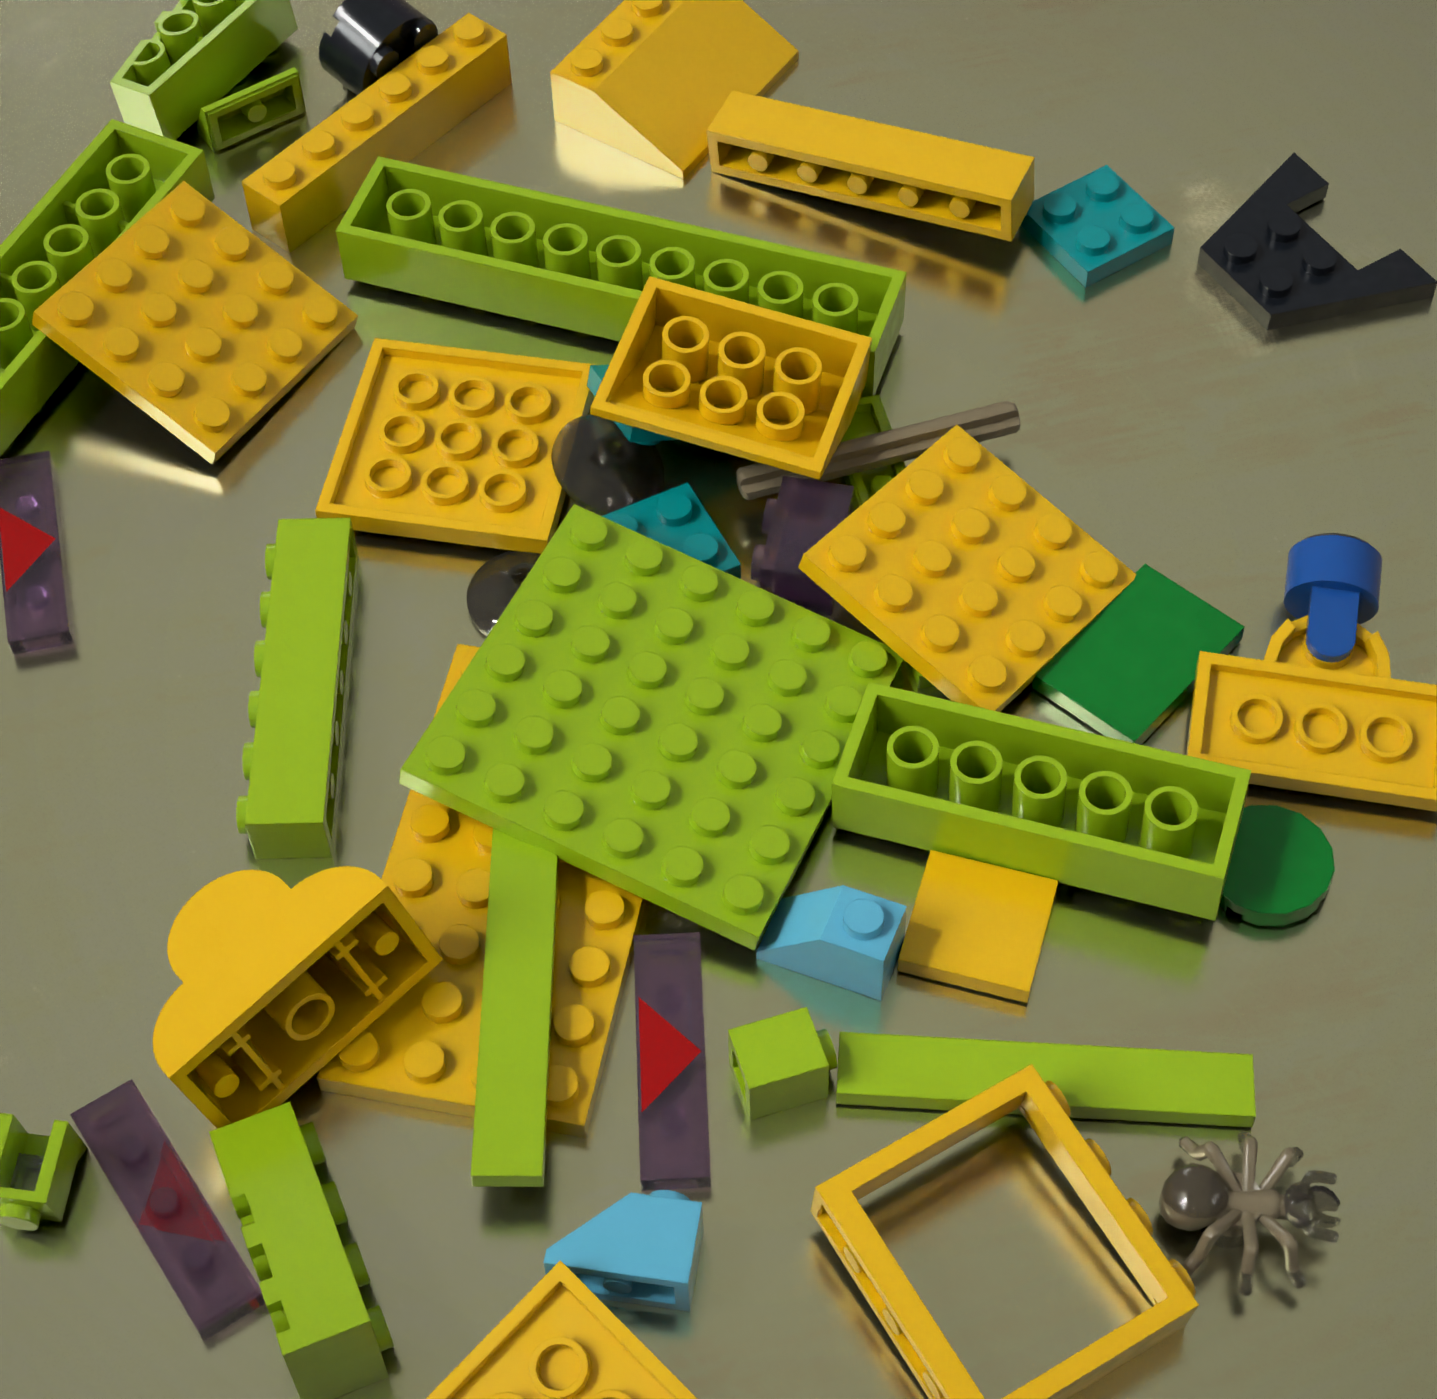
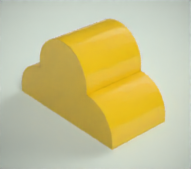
(280, 982)

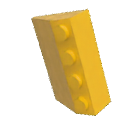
(662, 74)
(735, 378)

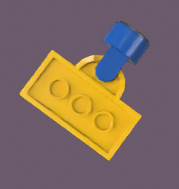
(1323, 698)

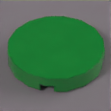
(1277, 867)

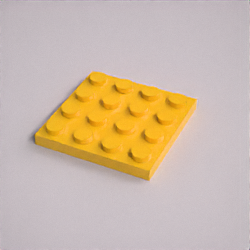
(195, 321)
(455, 445)
(967, 572)

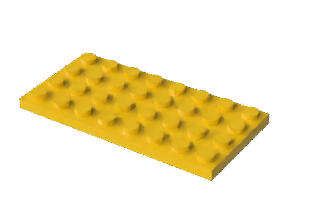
(429, 1039)

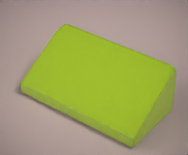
(251, 110)

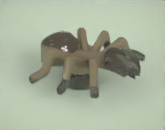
(1231, 1204)

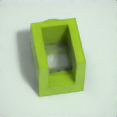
(35, 1172)

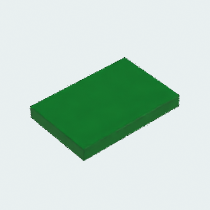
(1137, 657)

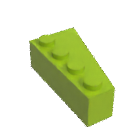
(197, 59)
(299, 1256)

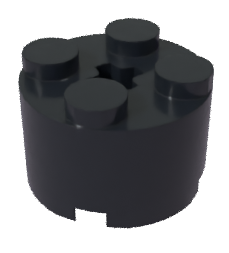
(372, 40)

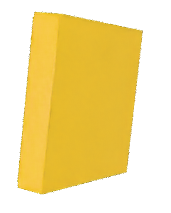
(978, 926)

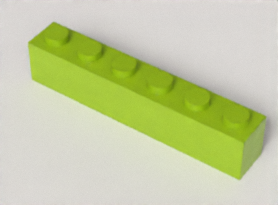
(301, 690)

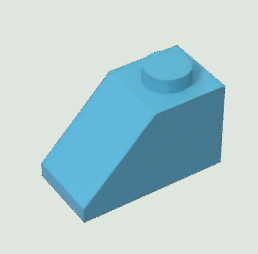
(837, 938)
(637, 1250)

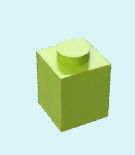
(781, 1062)

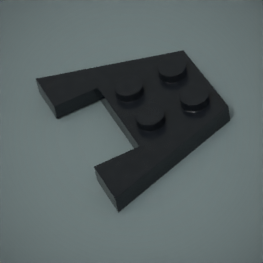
(1291, 273)

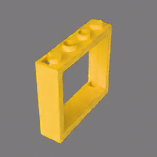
(1088, 1172)

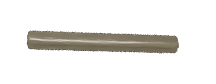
(887, 447)

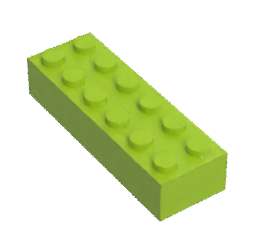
(1040, 799)

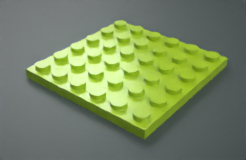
(653, 724)

